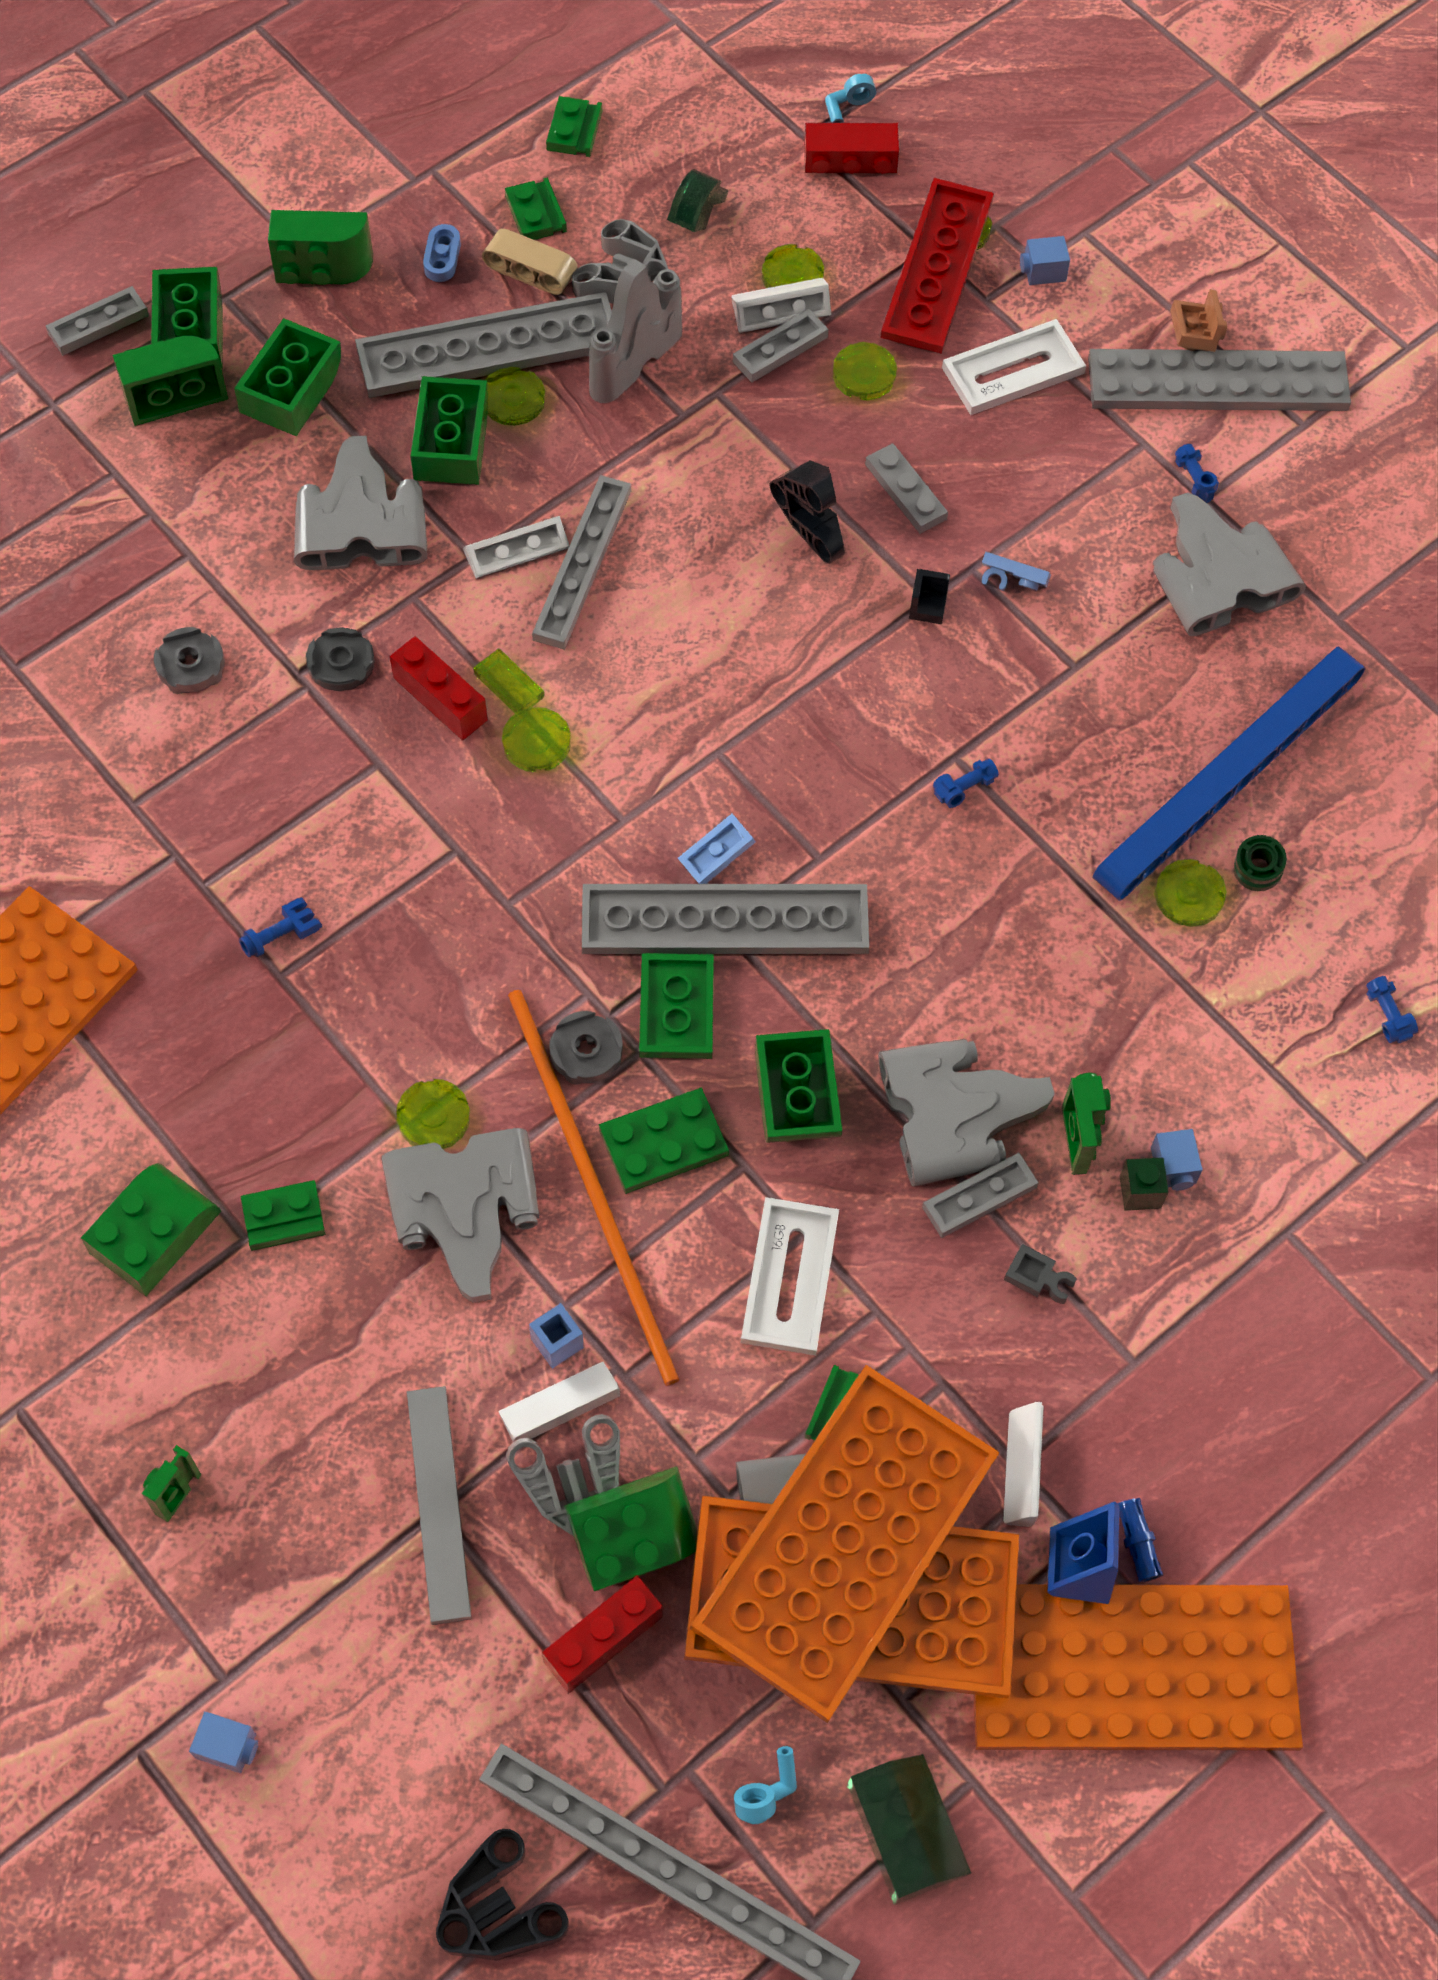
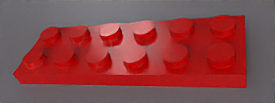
(937, 265)

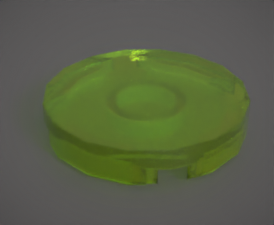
(791, 265)
(864, 370)
(514, 396)
(536, 739)
(1190, 892)
(433, 1113)

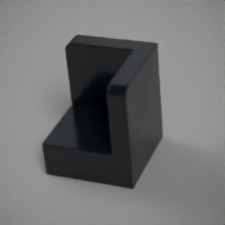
(929, 596)

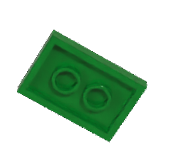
(676, 1006)
(663, 1140)

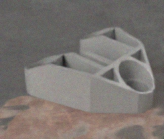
(629, 244)
(539, 1484)

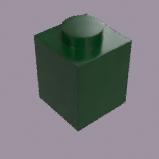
(1144, 1184)

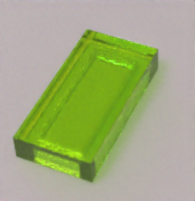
(508, 681)

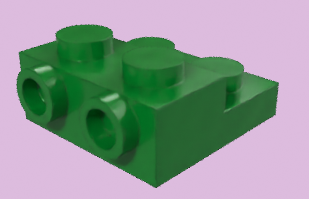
(1082, 1116)

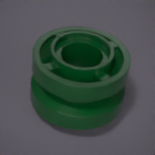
(1262, 848)

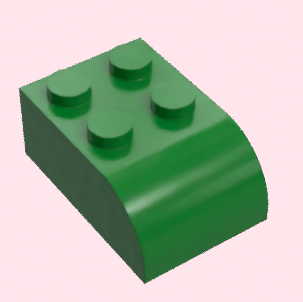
(319, 246)
(187, 305)
(288, 377)
(170, 378)
(450, 430)
(797, 1086)
(149, 1227)
(633, 1528)

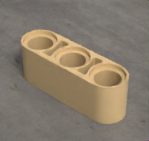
(529, 261)

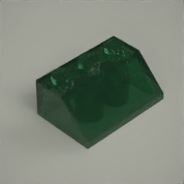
(908, 1827)

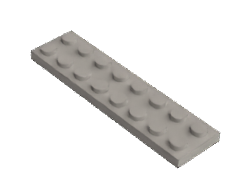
(482, 344)
(1219, 379)
(725, 919)

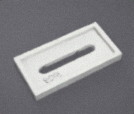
(1040, 340)
(803, 1328)

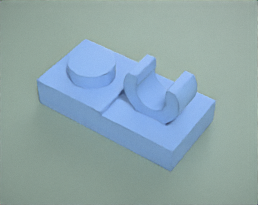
(1029, 576)
(716, 850)

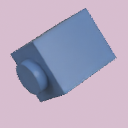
(1045, 260)
(1180, 1157)
(556, 1335)
(224, 1742)

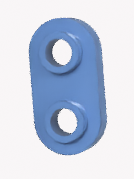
(442, 259)

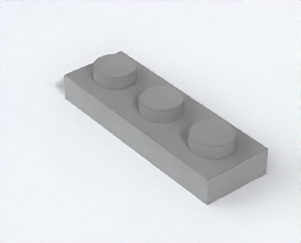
(97, 320)
(780, 345)
(906, 488)
(980, 1195)

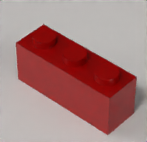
(851, 148)
(439, 688)
(602, 1634)

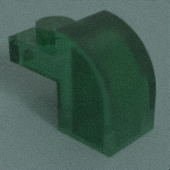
(695, 200)

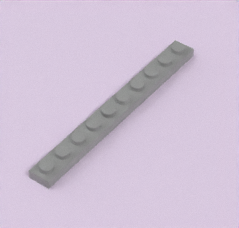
(666, 1869)

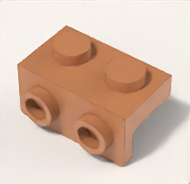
(1198, 324)

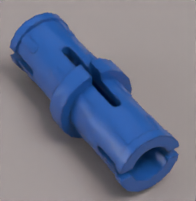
(1139, 1540)

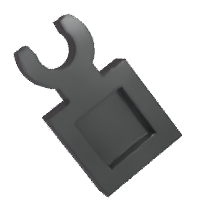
(1034, 1271)

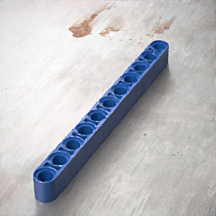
(1228, 773)

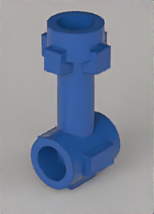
(1205, 482)
(951, 791)
(1398, 1027)

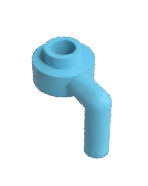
(857, 91)
(757, 1801)

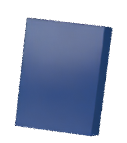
(1085, 1555)

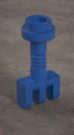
(296, 919)

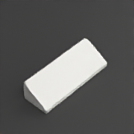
(780, 304)
(516, 547)
(560, 1402)
(1023, 1465)

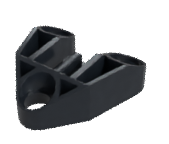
(805, 500)
(512, 1937)

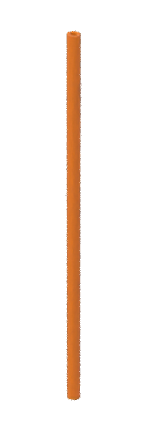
(594, 1189)

